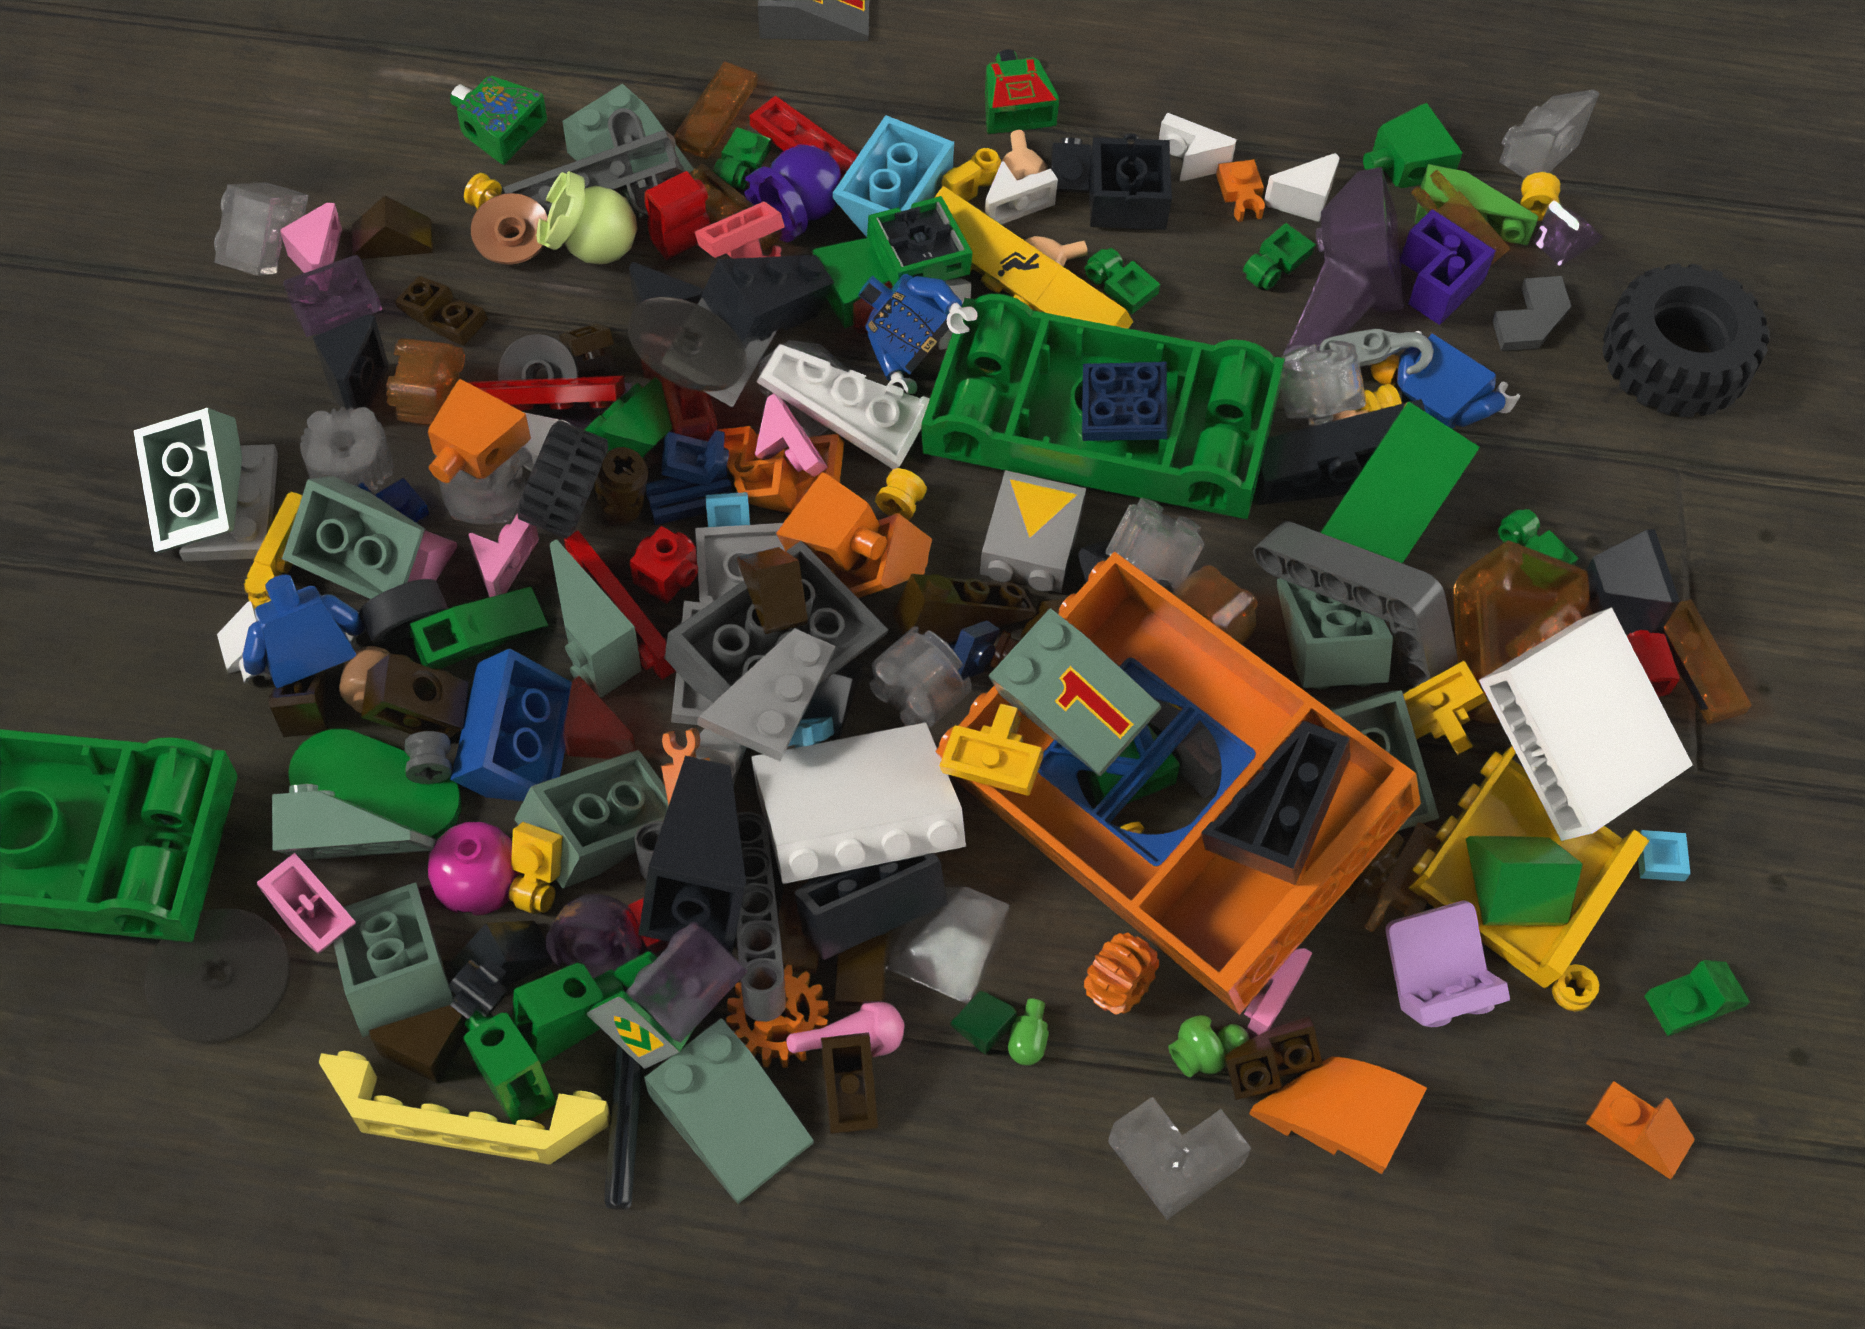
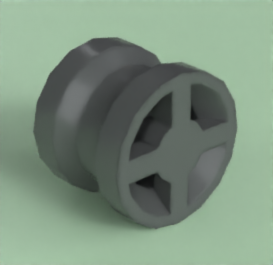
(428, 757)

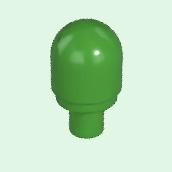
(1029, 1034)

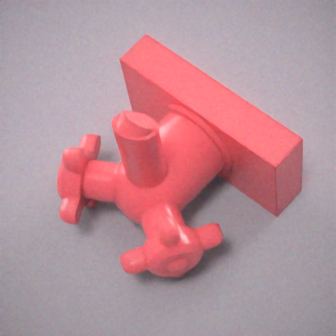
(740, 233)

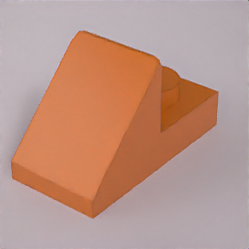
(1647, 1132)

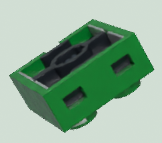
(920, 242)

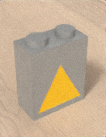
(1032, 531)

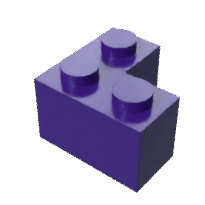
(1447, 265)

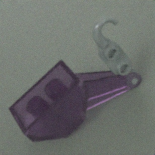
(1359, 274)

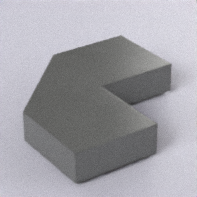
(1529, 328)

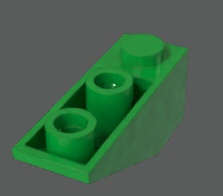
(475, 627)

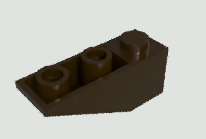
(953, 604)

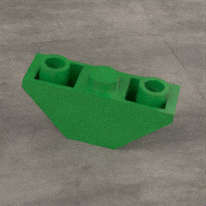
(635, 420)

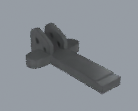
(613, 166)

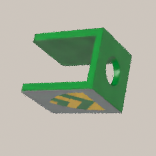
(630, 1024)

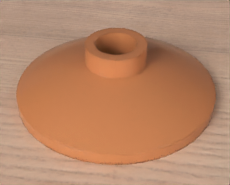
(504, 216)

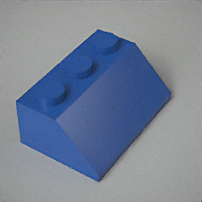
(512, 727)

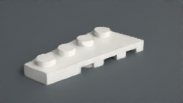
(861, 411)

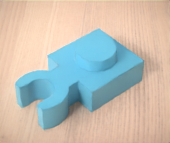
(812, 731)

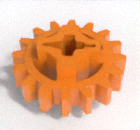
(768, 1036)

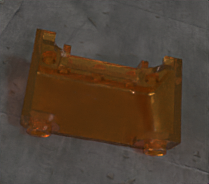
(1502, 599)

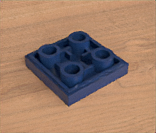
(1124, 401)

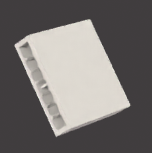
(1586, 724)
(857, 803)

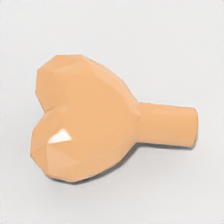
(1022, 160)
(1056, 251)

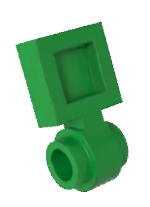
(742, 156)
(1282, 249)
(1128, 285)
(1522, 529)

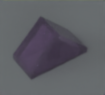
(1565, 233)

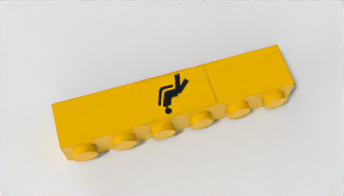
(1026, 272)

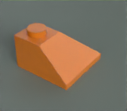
(904, 555)

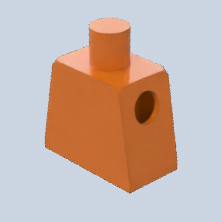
(474, 433)
(833, 525)

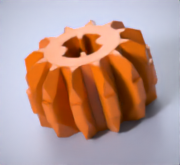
(1121, 973)

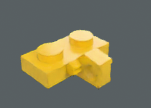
(1442, 705)
(994, 754)

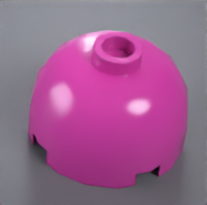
(472, 868)

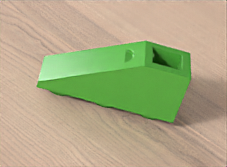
(1503, 214)

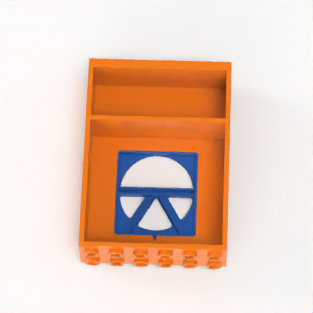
(1197, 907)

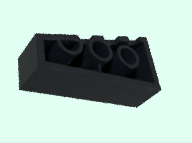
(1322, 457)

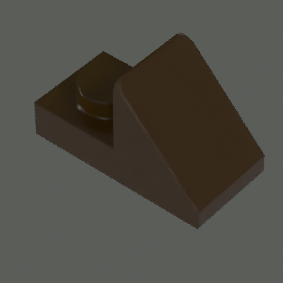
(591, 350)
(849, 1082)

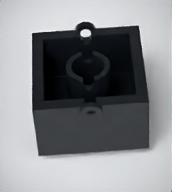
(1130, 183)

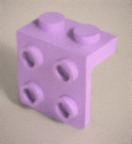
(1442, 965)

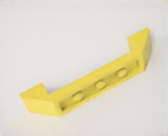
(573, 1121)

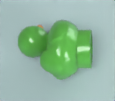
(1200, 1047)

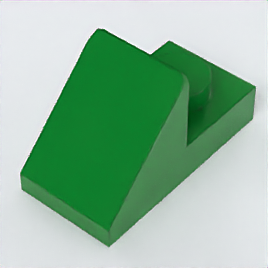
(1696, 997)

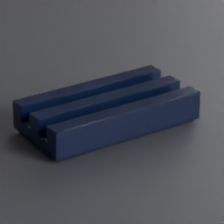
(677, 490)

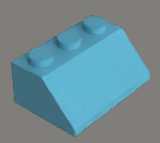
(894, 171)

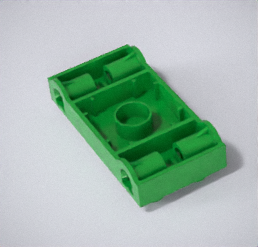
(1016, 398)
(109, 832)

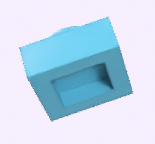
(727, 509)
(1664, 856)

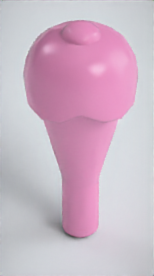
(877, 1018)

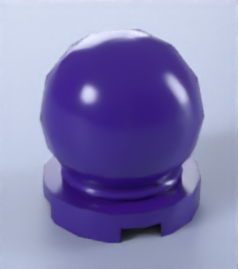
(797, 186)

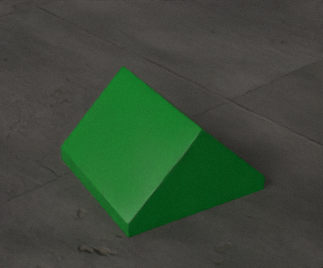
(1523, 880)

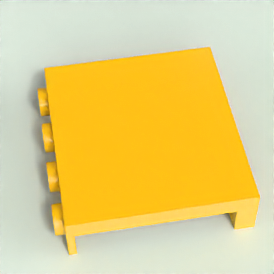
(1510, 807)

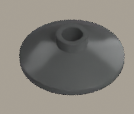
(533, 353)

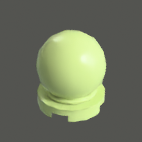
(590, 221)

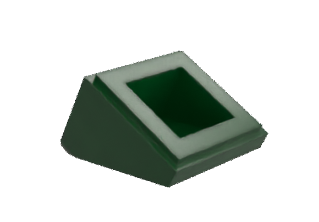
(984, 1021)

